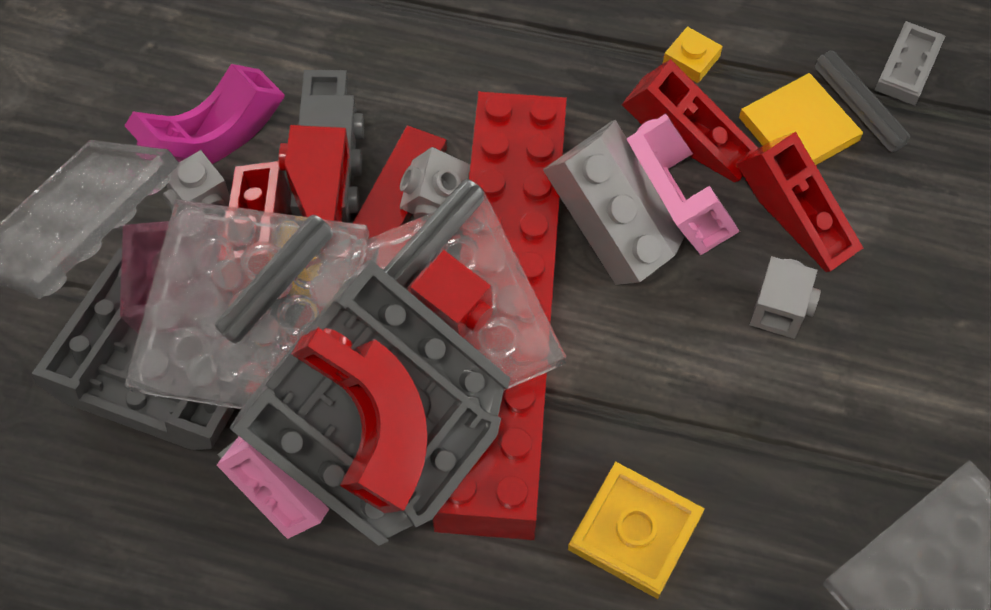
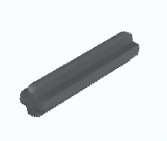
(862, 101)
(435, 233)
(274, 279)

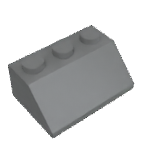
(616, 205)

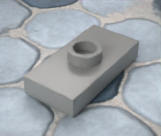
(910, 63)

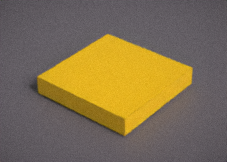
(807, 110)
(636, 529)

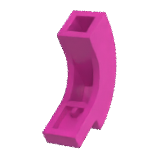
(219, 124)

